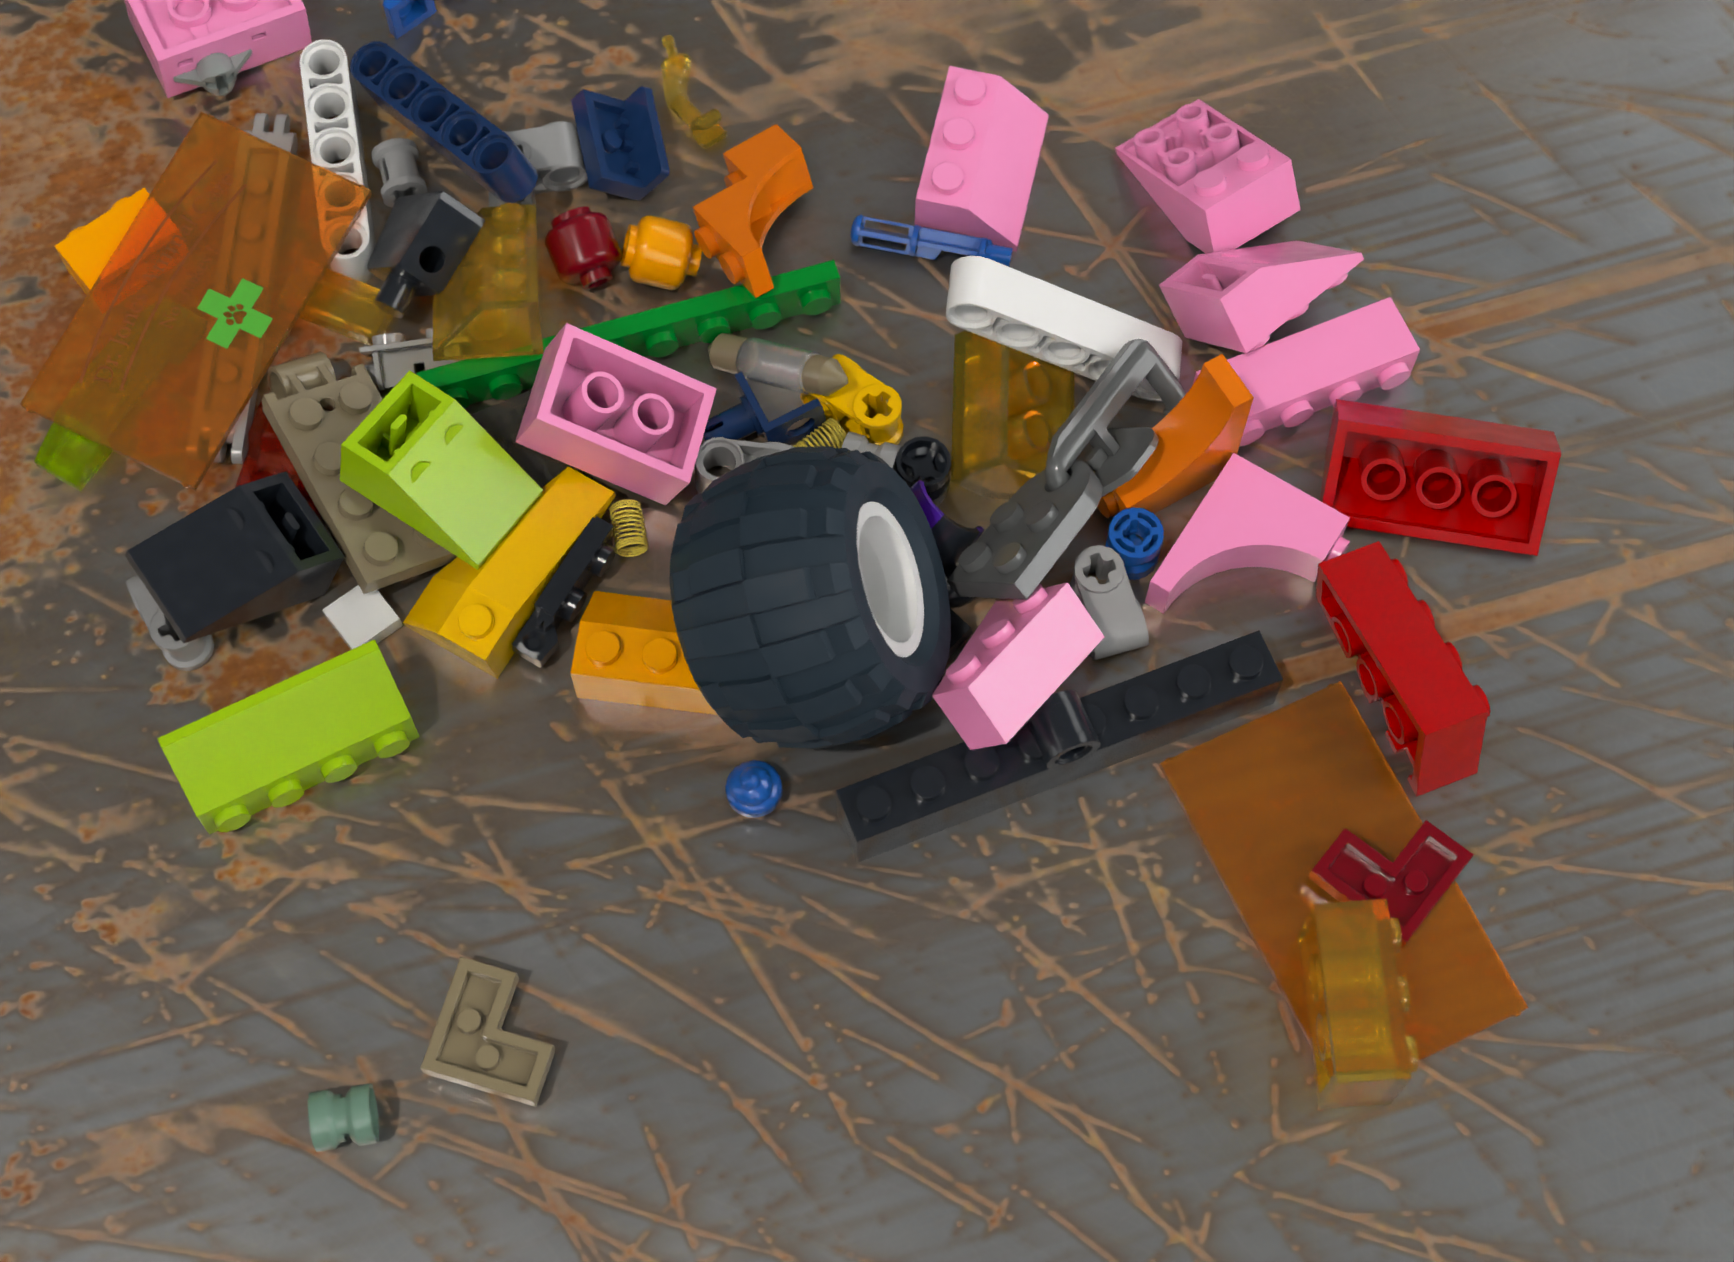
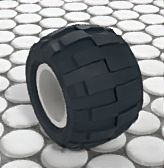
(810, 598)

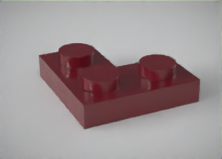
(1410, 884)

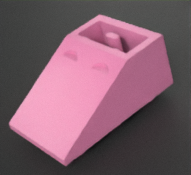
(1212, 177)
(1251, 291)

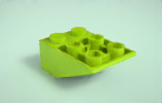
(437, 470)

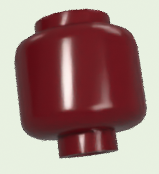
(583, 247)

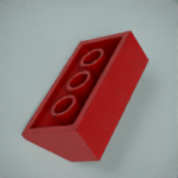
(1440, 476)

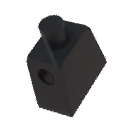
(421, 248)

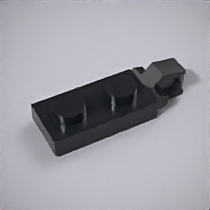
(565, 592)

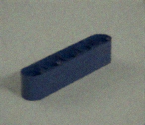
(444, 122)

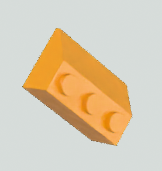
(633, 655)

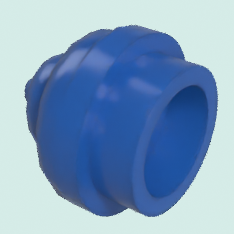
(754, 788)

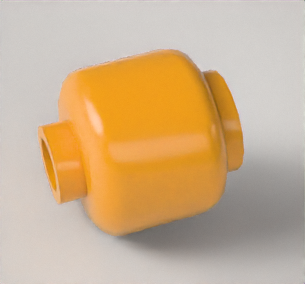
(660, 252)

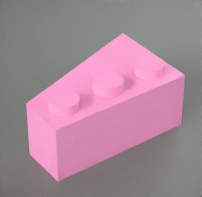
(1015, 663)

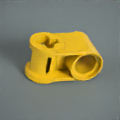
(863, 405)

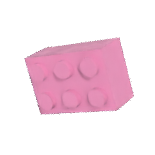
(616, 415)

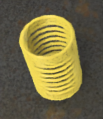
(829, 428)
(626, 516)

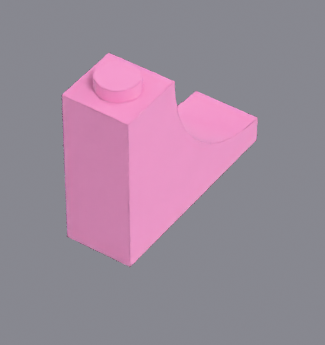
(1249, 522)

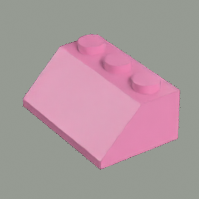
(981, 159)

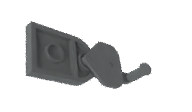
(1080, 469)

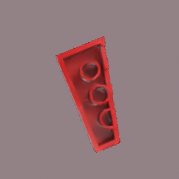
(1405, 665)

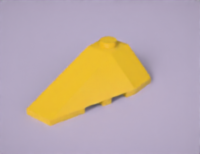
(486, 608)

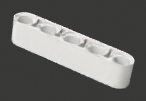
(338, 140)
(1049, 320)

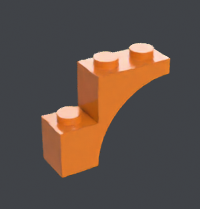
(761, 183)

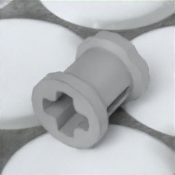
(398, 169)

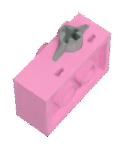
(215, 39)

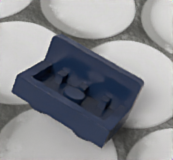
(621, 142)

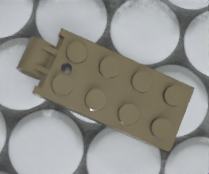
(374, 542)

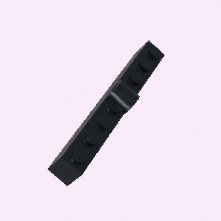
(1058, 745)

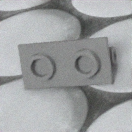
(395, 357)

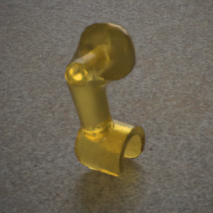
(675, 79)

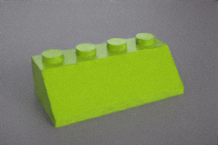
(290, 738)

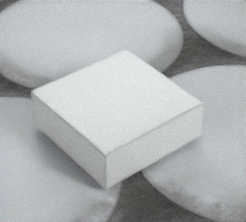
(362, 617)

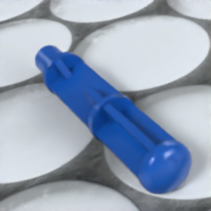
(929, 242)

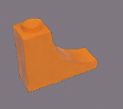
(1192, 442)

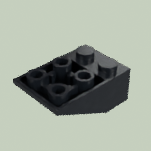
(238, 558)

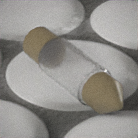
(777, 364)

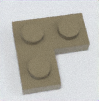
(470, 1042)

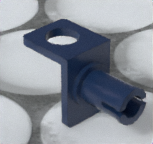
(749, 418)

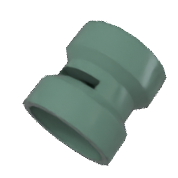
(338, 1117)

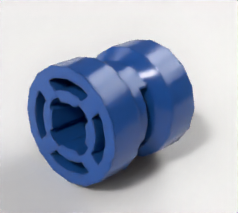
(1138, 555)

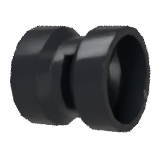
(929, 459)

